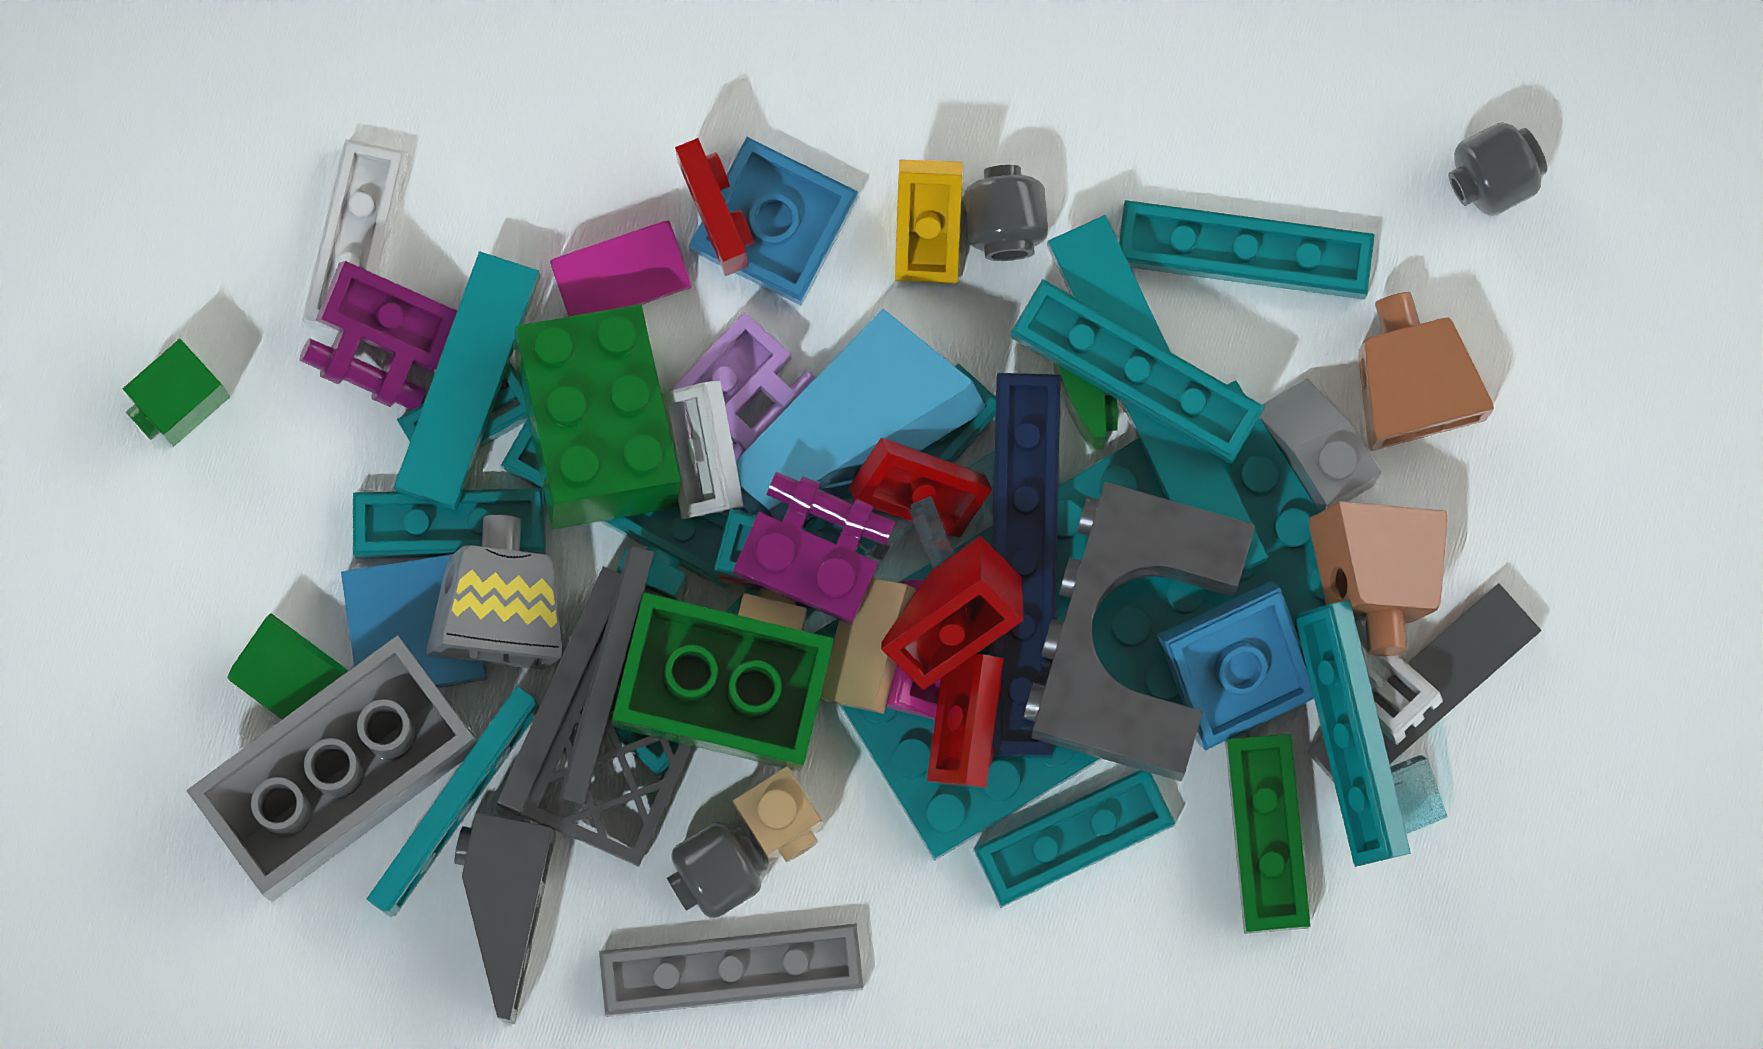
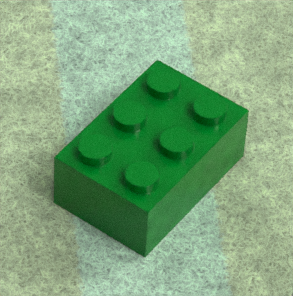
(597, 416)
(722, 682)

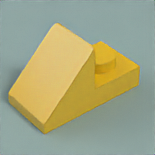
(928, 221)

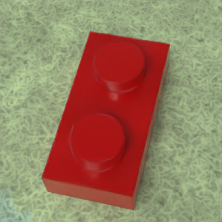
(705, 181)
(901, 476)
(966, 722)

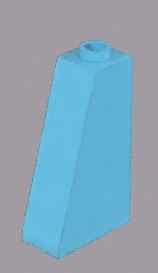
(874, 389)

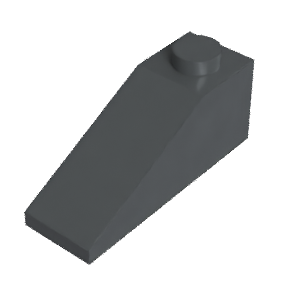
(505, 886)

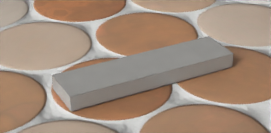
(731, 970)

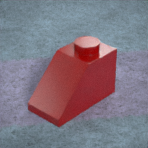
(955, 613)

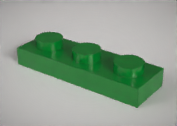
(1267, 834)

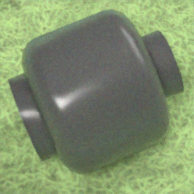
(1497, 168)
(1006, 213)
(716, 870)

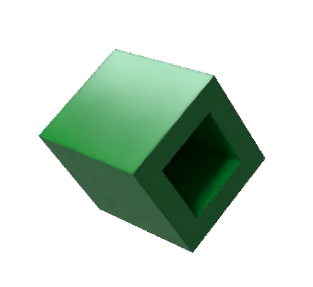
(174, 394)

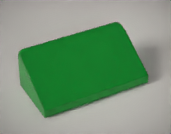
(282, 668)

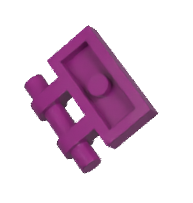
(386, 317)
(804, 565)

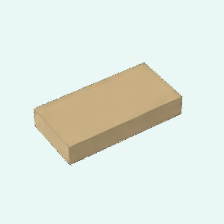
(857, 667)

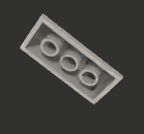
(333, 769)

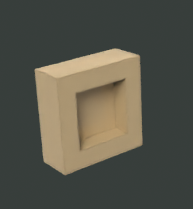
(773, 609)

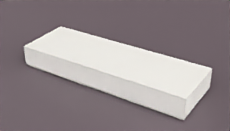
(357, 216)

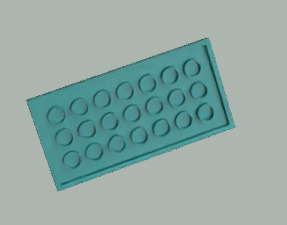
(1121, 634)

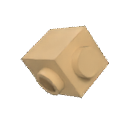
(779, 816)

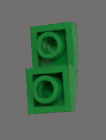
(1088, 407)

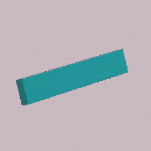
(1102, 278)

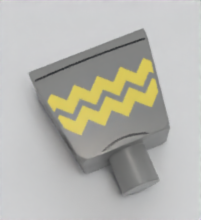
(497, 603)

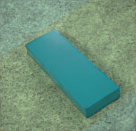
(413, 528)
(1074, 837)

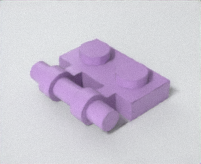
(746, 364)

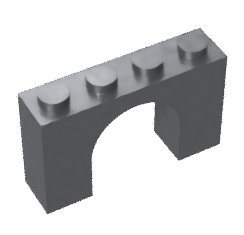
(1128, 540)

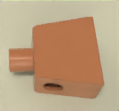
(1417, 377)
(1384, 564)

